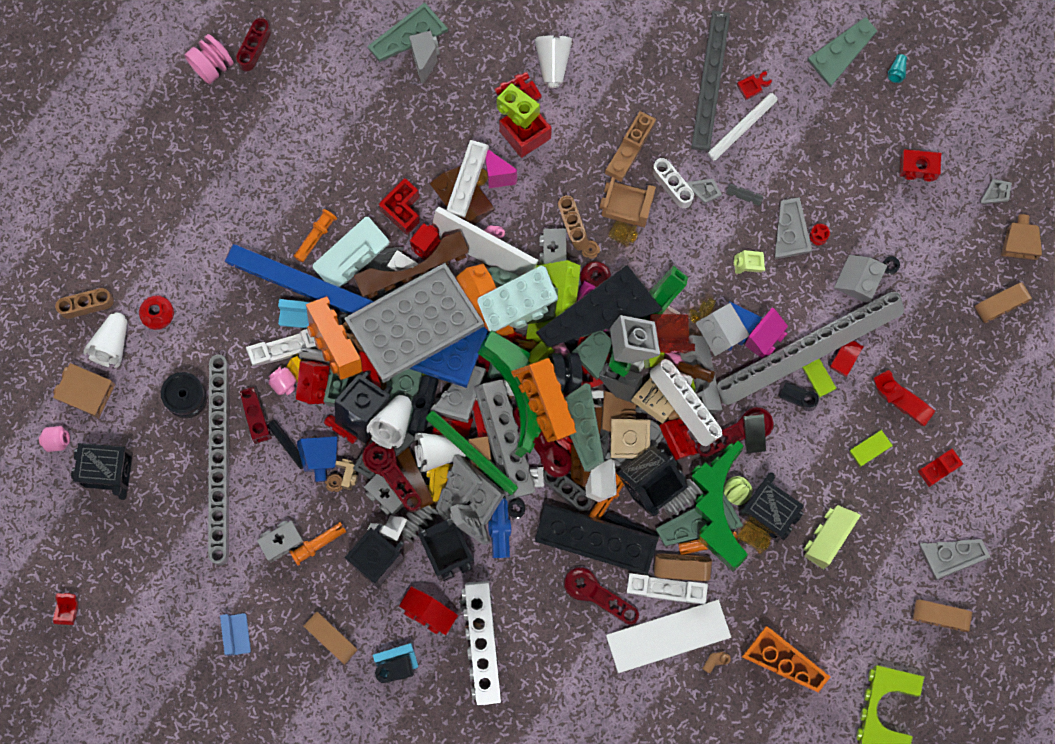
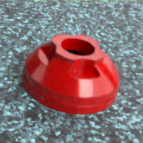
(160, 320)

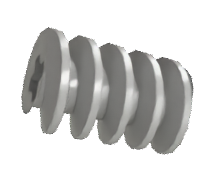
(683, 498)
(416, 521)

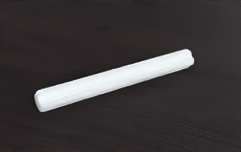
(742, 126)

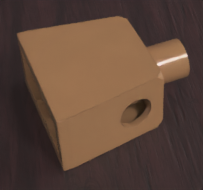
(1022, 240)

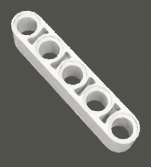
(685, 402)

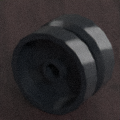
(567, 370)
(181, 385)

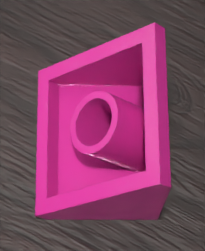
(499, 171)

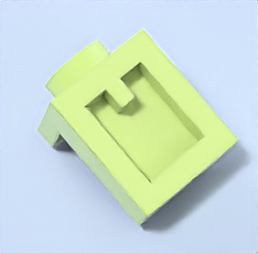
(749, 261)

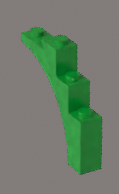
(664, 293)
(507, 358)
(717, 535)

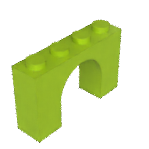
(565, 278)
(882, 682)

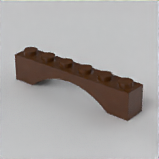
(374, 280)

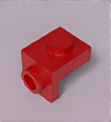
(65, 609)

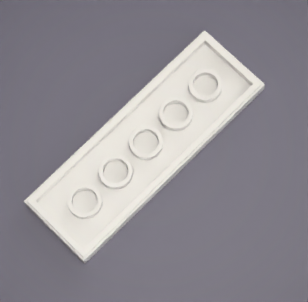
(484, 245)
(668, 636)

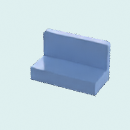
(235, 634)

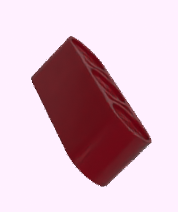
(253, 36)

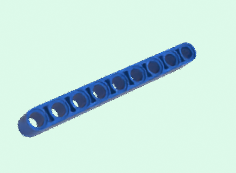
(295, 280)

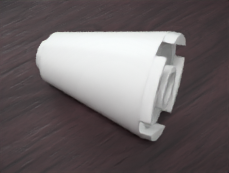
(553, 58)
(108, 341)
(390, 424)
(434, 451)

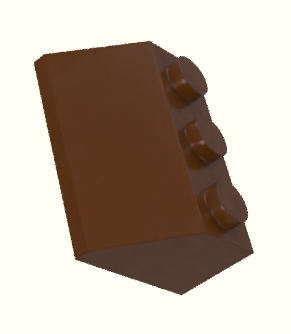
(479, 205)

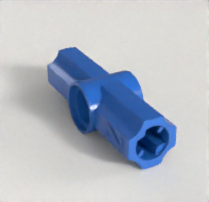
(500, 531)

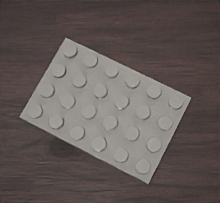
(414, 322)

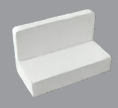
(602, 482)
(392, 529)

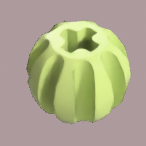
(738, 490)

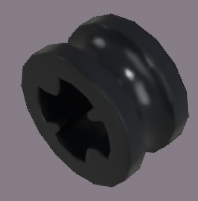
(895, 262)
(518, 503)

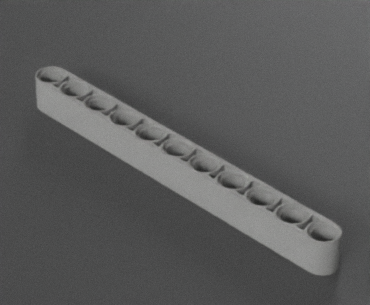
(810, 348)
(223, 467)

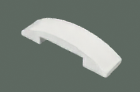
(280, 349)
(667, 589)

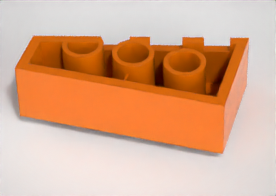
(332, 339)
(546, 399)
(780, 657)

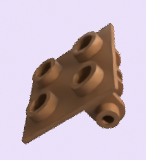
(616, 409)

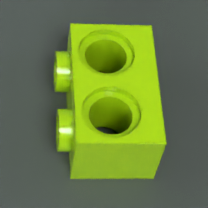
(521, 103)

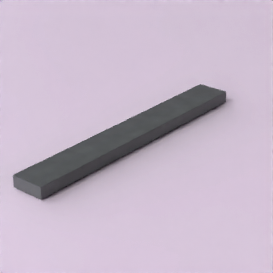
(710, 81)

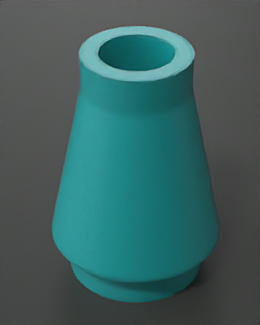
(898, 69)

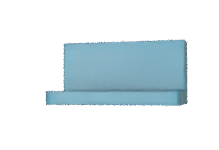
(293, 313)
(392, 654)

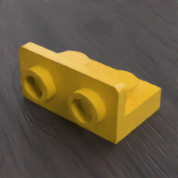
(438, 480)

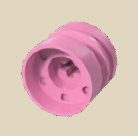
(211, 57)

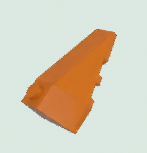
(475, 283)

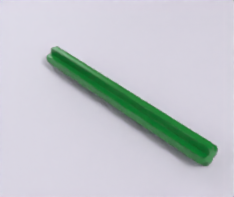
(472, 453)

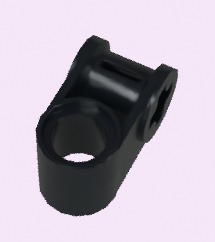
(399, 669)

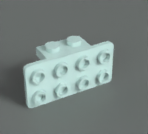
(351, 253)
(518, 300)

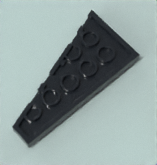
(600, 308)

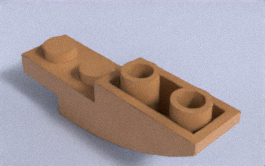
(630, 146)

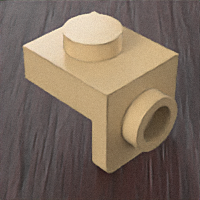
(350, 477)

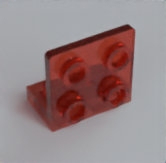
(673, 333)

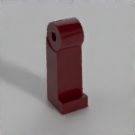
(255, 416)

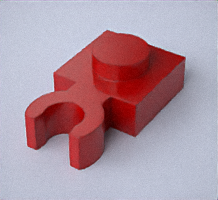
(751, 86)

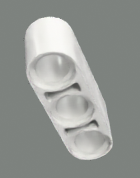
(672, 175)

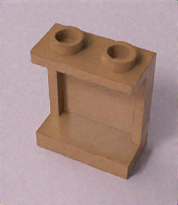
(627, 203)
(83, 390)

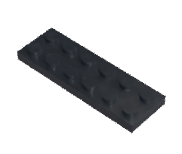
(596, 539)

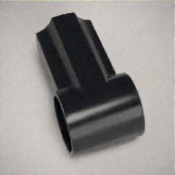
(797, 395)

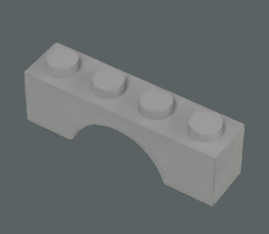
(705, 391)

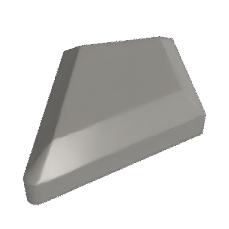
(705, 190)
(997, 192)

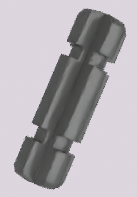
(744, 194)

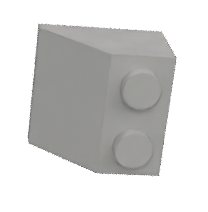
(425, 52)
(860, 277)
(722, 329)
(634, 339)

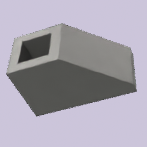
(621, 387)

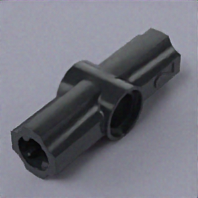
(425, 394)

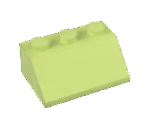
(830, 536)

